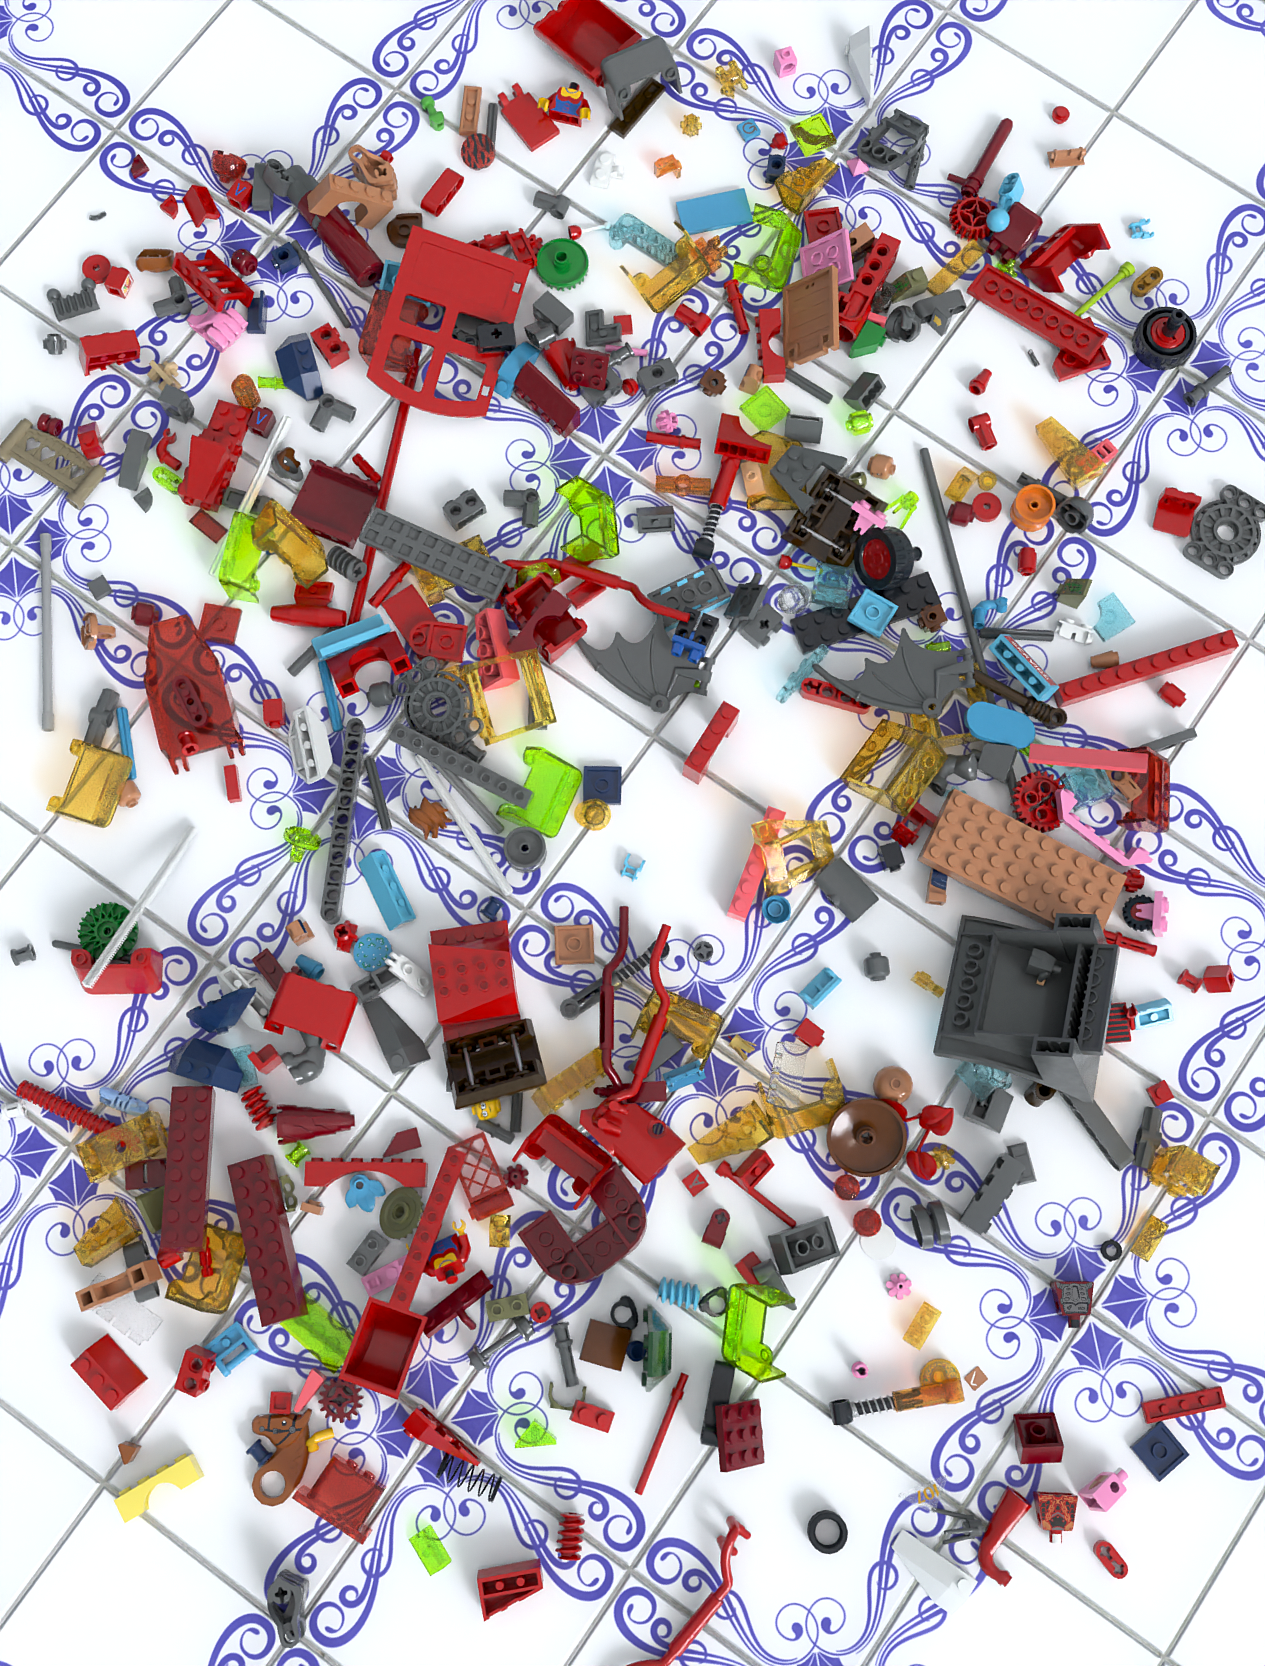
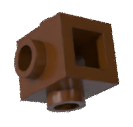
(708, 388)
(937, 615)

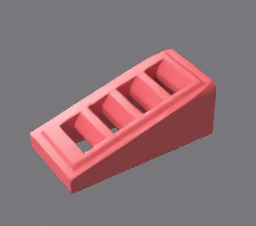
(1106, 449)
(313, 1383)

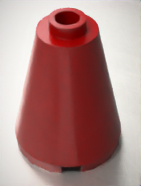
(559, 360)

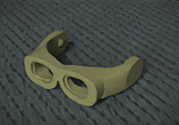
(284, 1180)
(553, 1404)

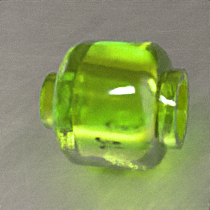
(859, 422)

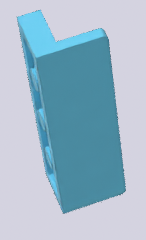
(349, 637)
(386, 889)

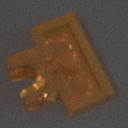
(712, 252)

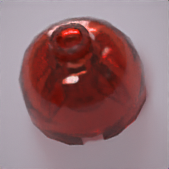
(227, 166)

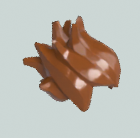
(429, 817)

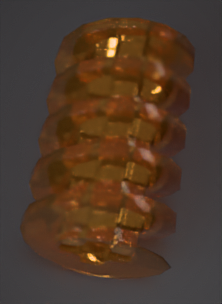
(245, 391)

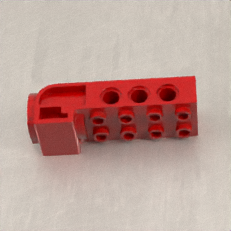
(856, 304)

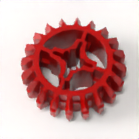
(962, 219)

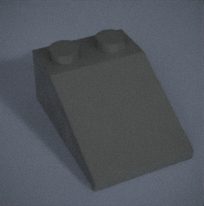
(804, 1246)

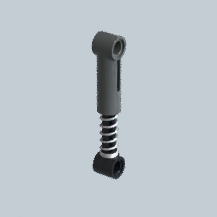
(617, 979)

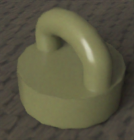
(858, 478)

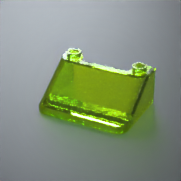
(554, 787)

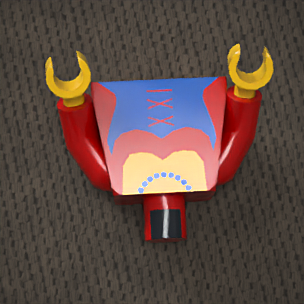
(567, 105)
(449, 1256)

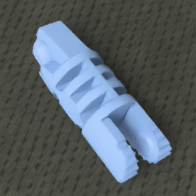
(122, 1102)

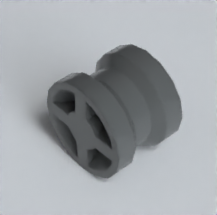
(705, 949)

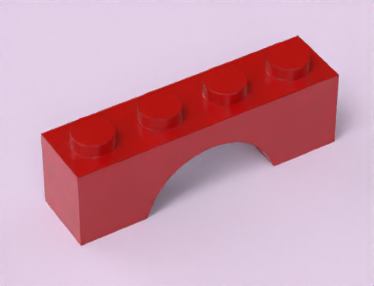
(768, 326)

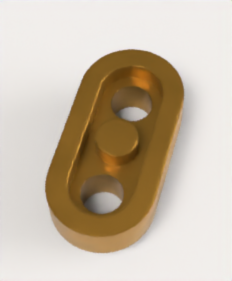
(1145, 282)

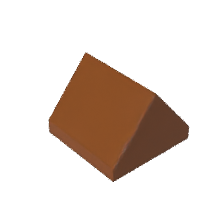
(128, 1451)

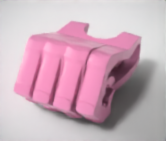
(219, 327)

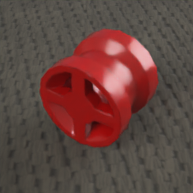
(540, 1312)

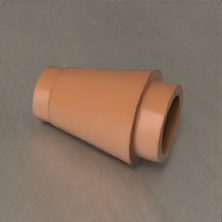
(1105, 660)

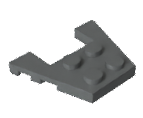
(797, 468)

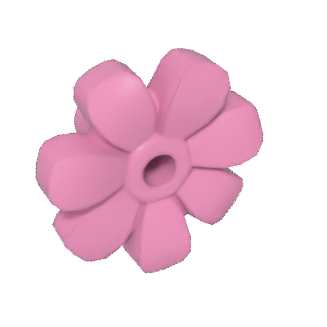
(894, 1285)

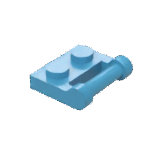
(228, 1342)

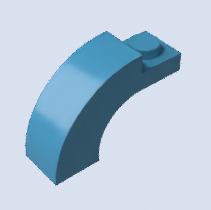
(512, 367)

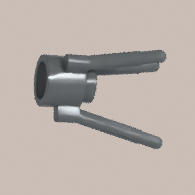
(971, 1527)

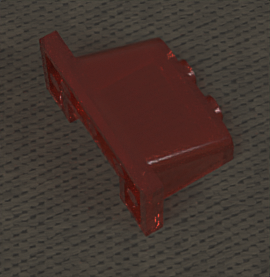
(343, 1497)

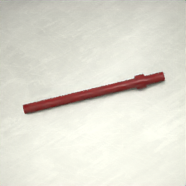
(677, 1394)

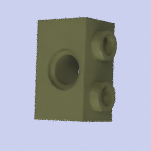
(507, 1307)

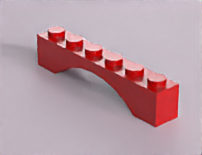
(323, 1174)

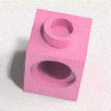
(785, 62)

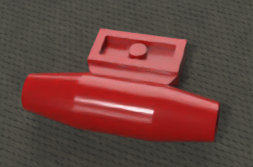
(310, 608)

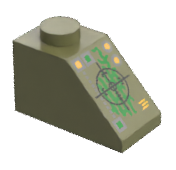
(910, 284)
(1073, 591)

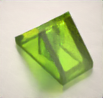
(535, 1435)

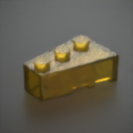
(109, 1234)

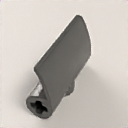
(846, 890)

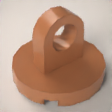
(93, 631)

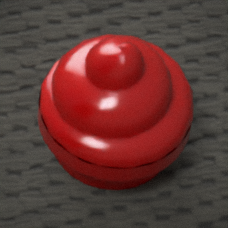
(779, 141)

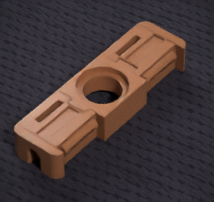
(1125, 785)

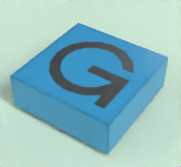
(748, 129)

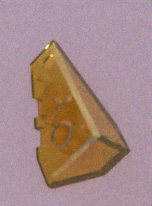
(802, 186)
(740, 1132)

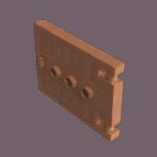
(810, 317)

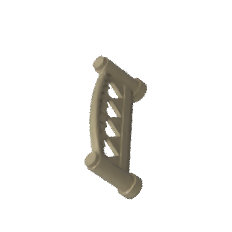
(78, 487)

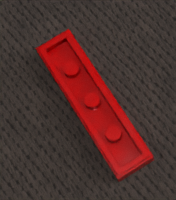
(1183, 1404)

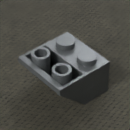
(990, 1112)

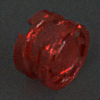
(867, 1222)

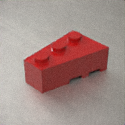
(108, 349)
(508, 1584)

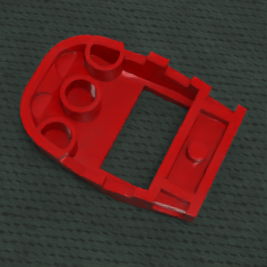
(517, 241)

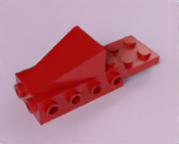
(214, 457)

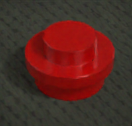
(1060, 114)
(630, 386)

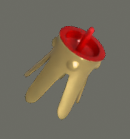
(738, 1043)

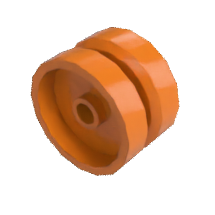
(1032, 508)

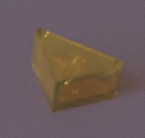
(961, 484)

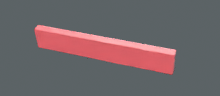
(1088, 758)

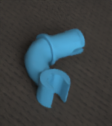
(981, 608)

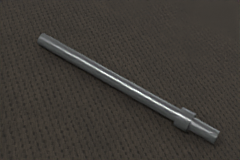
(304, 258)

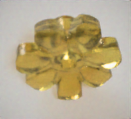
(938, 1156)

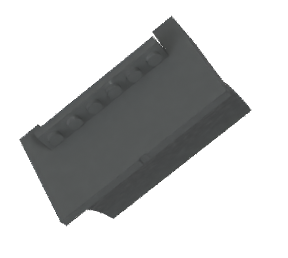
(1031, 1030)

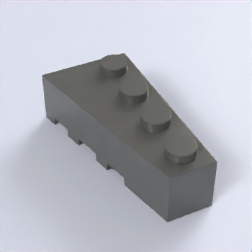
(991, 1193)

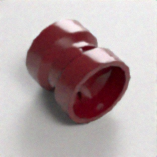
(52, 425)

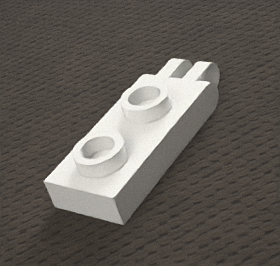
(410, 973)

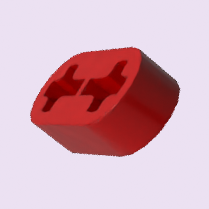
(1114, 1556)

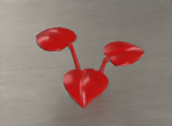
(933, 1119)

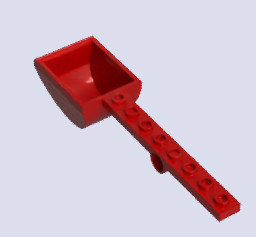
(389, 1331)

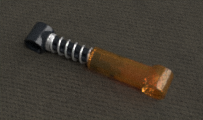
(947, 1391)

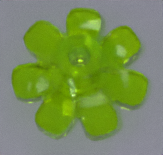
(1008, 268)

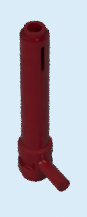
(976, 178)

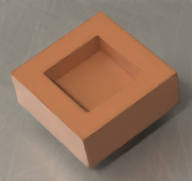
(312, 1207)

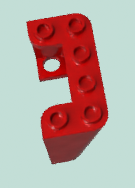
(312, 1009)

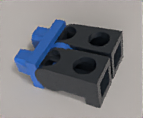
(694, 641)

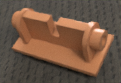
(1066, 157)

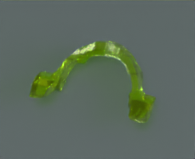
(532, 570)

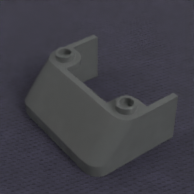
(634, 65)

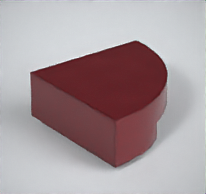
(138, 167)

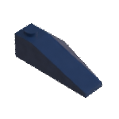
(222, 1013)

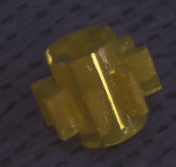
(691, 125)

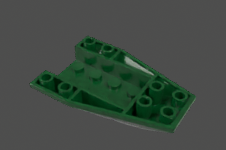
(659, 1349)

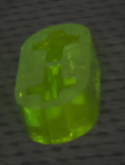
(166, 484)

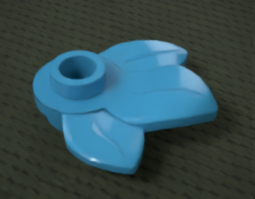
(365, 1195)

